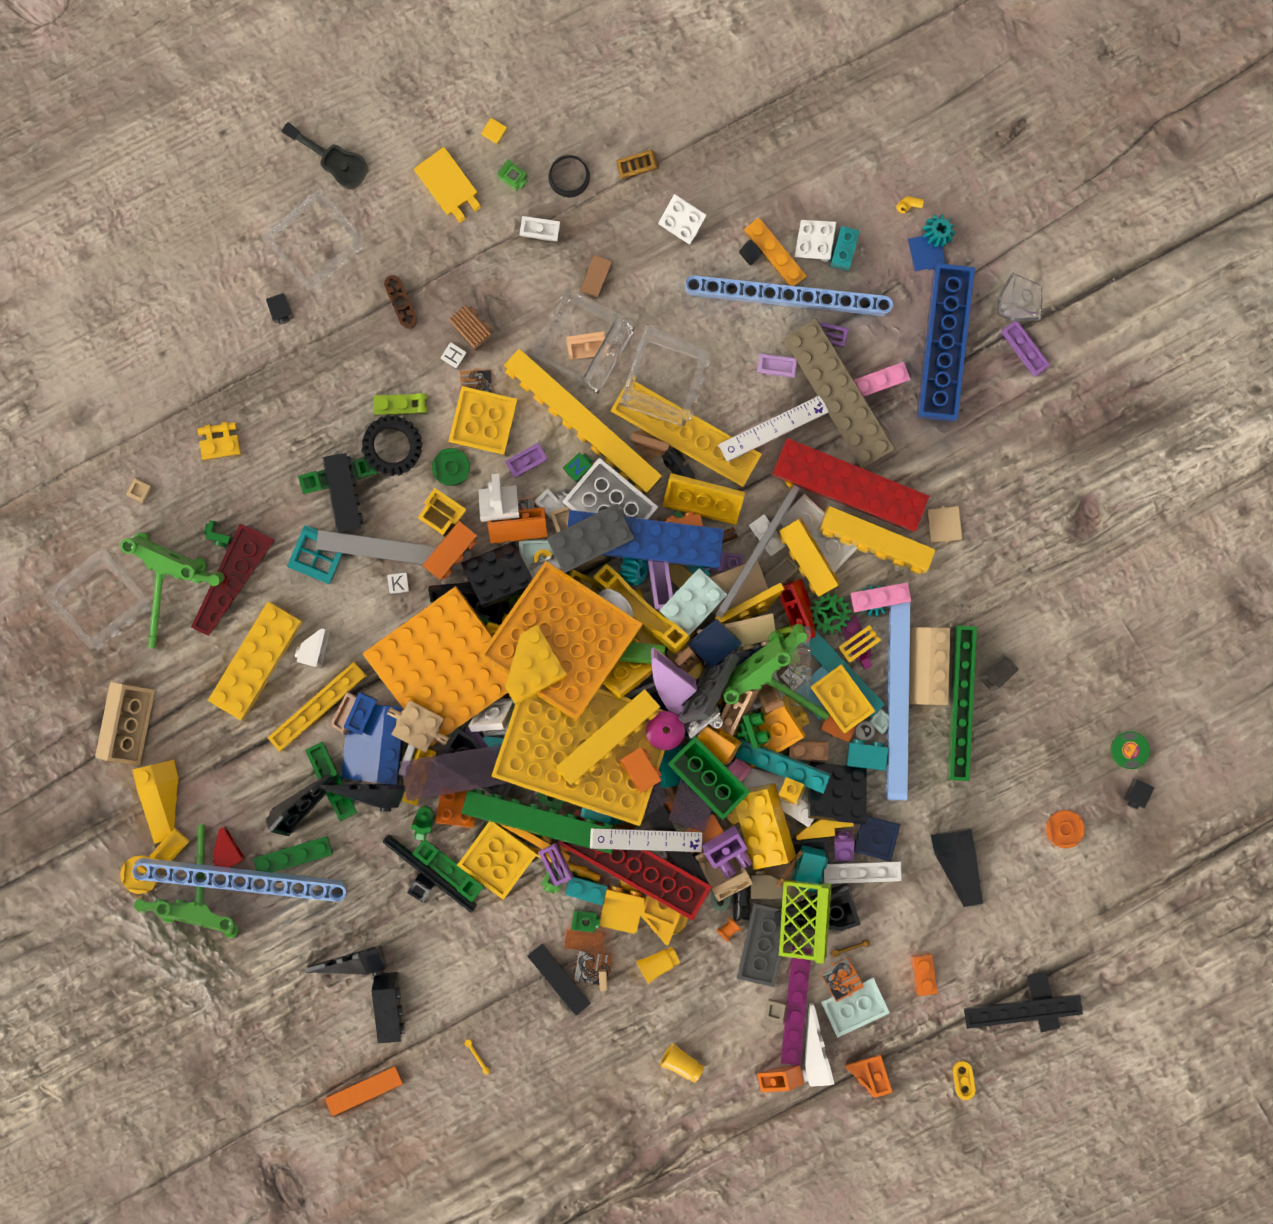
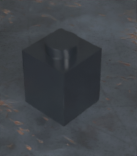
(280, 309)
(1138, 794)

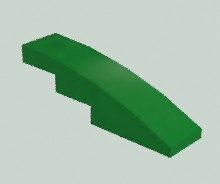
(323, 765)

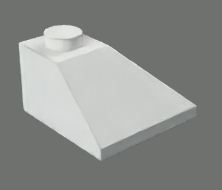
(313, 649)

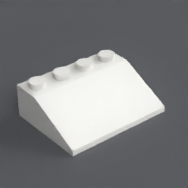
(604, 488)

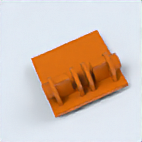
(450, 810)

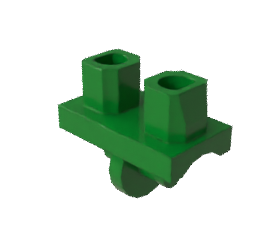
(751, 731)
(423, 822)

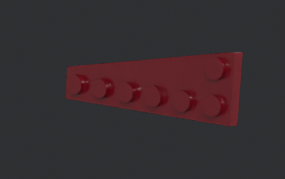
(238, 565)

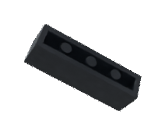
(341, 492)

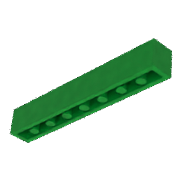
(961, 703)
(531, 818)

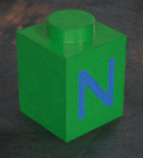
(578, 466)

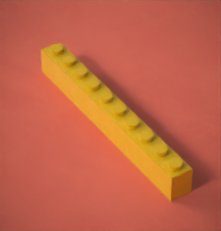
(581, 420)

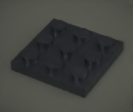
(497, 574)
(844, 796)

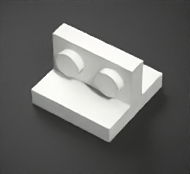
(498, 501)
(494, 718)

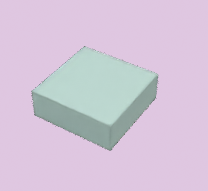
(879, 721)

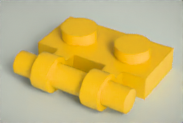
(219, 447)

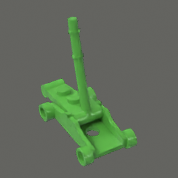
(165, 562)
(763, 664)
(193, 912)

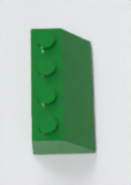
(708, 777)

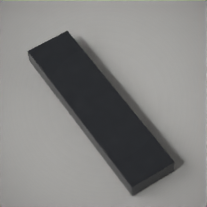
(559, 979)

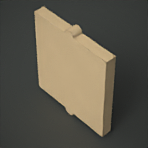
(944, 524)

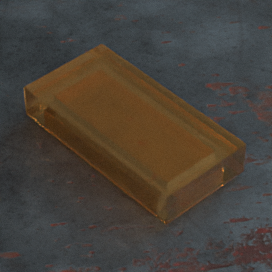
(584, 940)

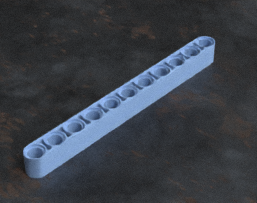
(797, 292)
(898, 701)
(231, 884)

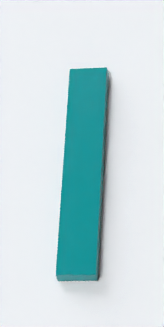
(830, 660)

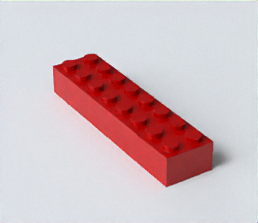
(850, 485)
(649, 875)

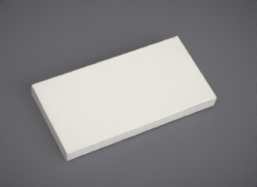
(812, 515)

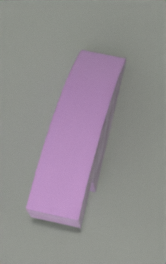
(660, 584)
(671, 682)

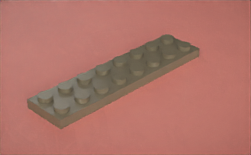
(839, 393)

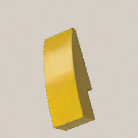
(819, 829)

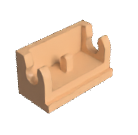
(584, 345)

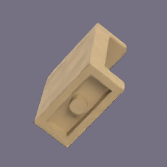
(724, 886)

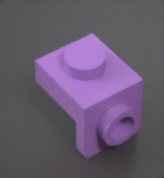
(843, 846)

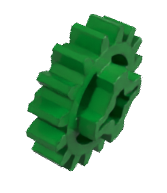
(842, 617)

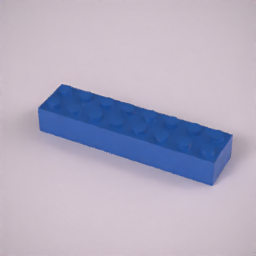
(945, 342)
(666, 542)

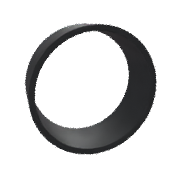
(573, 193)

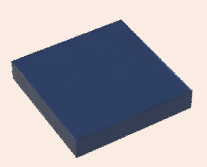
(714, 643)
(877, 838)

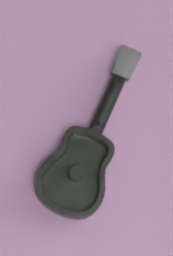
(346, 167)

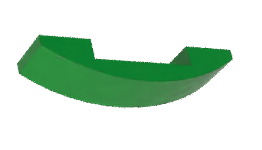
(317, 481)
(448, 869)

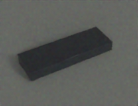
(1040, 989)

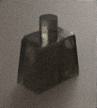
(998, 673)

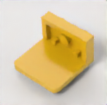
(621, 910)

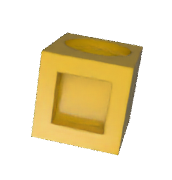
(792, 791)

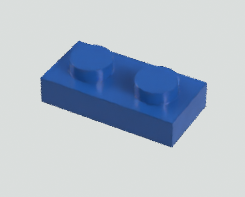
(360, 713)

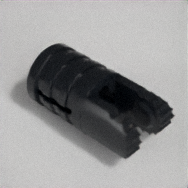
(741, 904)

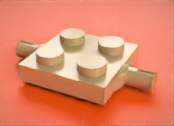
(417, 726)

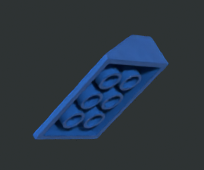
(376, 752)

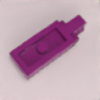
(853, 628)

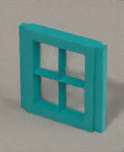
(313, 562)

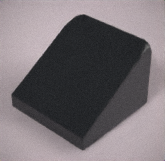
(750, 252)
(420, 888)

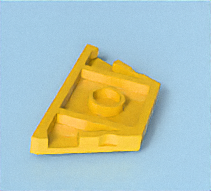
(756, 605)
(660, 918)

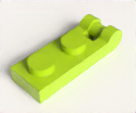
(399, 404)

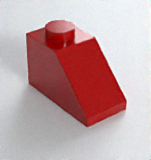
(226, 850)

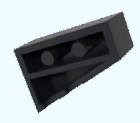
(387, 1008)

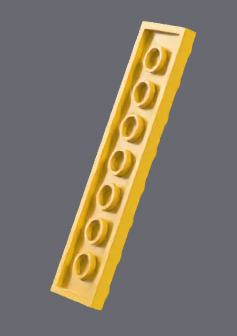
(695, 440)

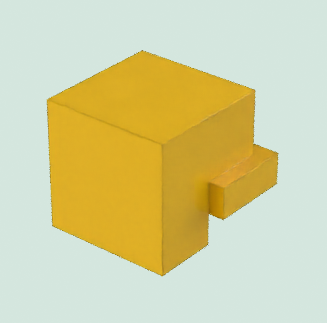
(441, 512)

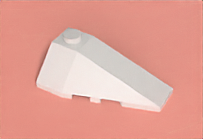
(759, 778)
(816, 1063)

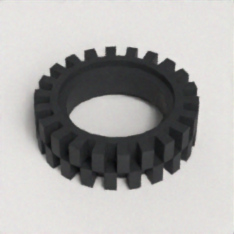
(402, 425)

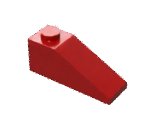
(797, 605)

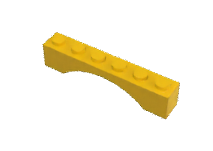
(660, 627)

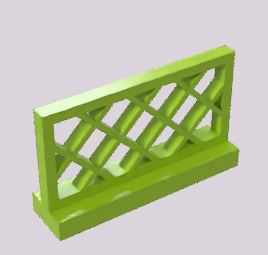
(822, 920)

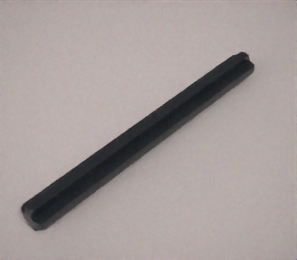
(428, 872)

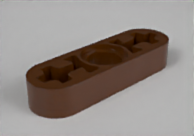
(399, 286)

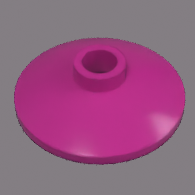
(655, 733)

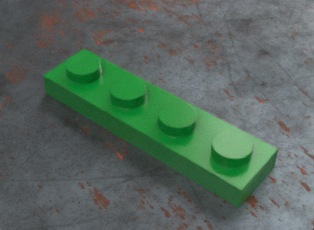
(293, 855)

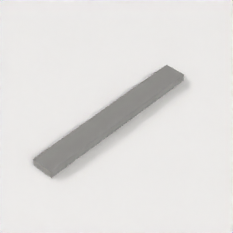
(377, 548)
(757, 552)

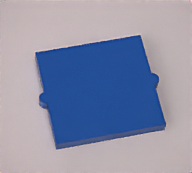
(925, 255)

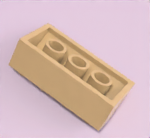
(751, 631)
(929, 665)
(125, 723)

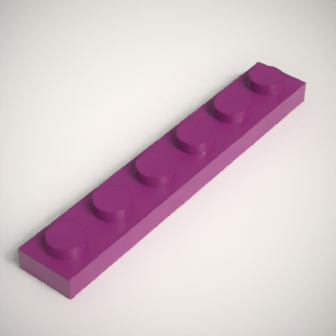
(796, 1009)

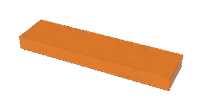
(363, 1090)

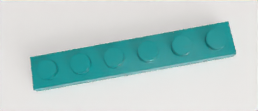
(783, 765)

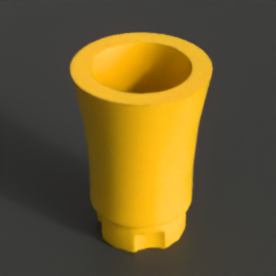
(657, 964)
(681, 1063)

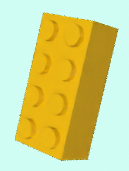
(765, 827)

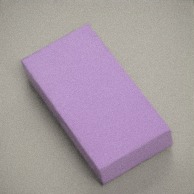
(777, 365)

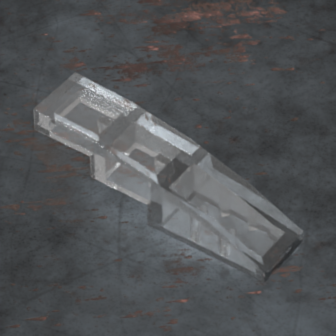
(800, 668)

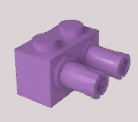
(725, 847)

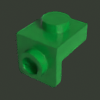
(219, 539)

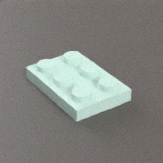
(693, 602)
(856, 1010)

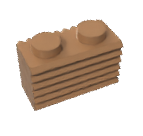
(470, 326)
(809, 750)

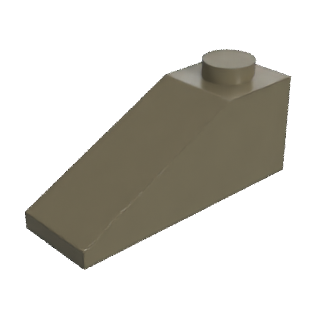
(765, 887)

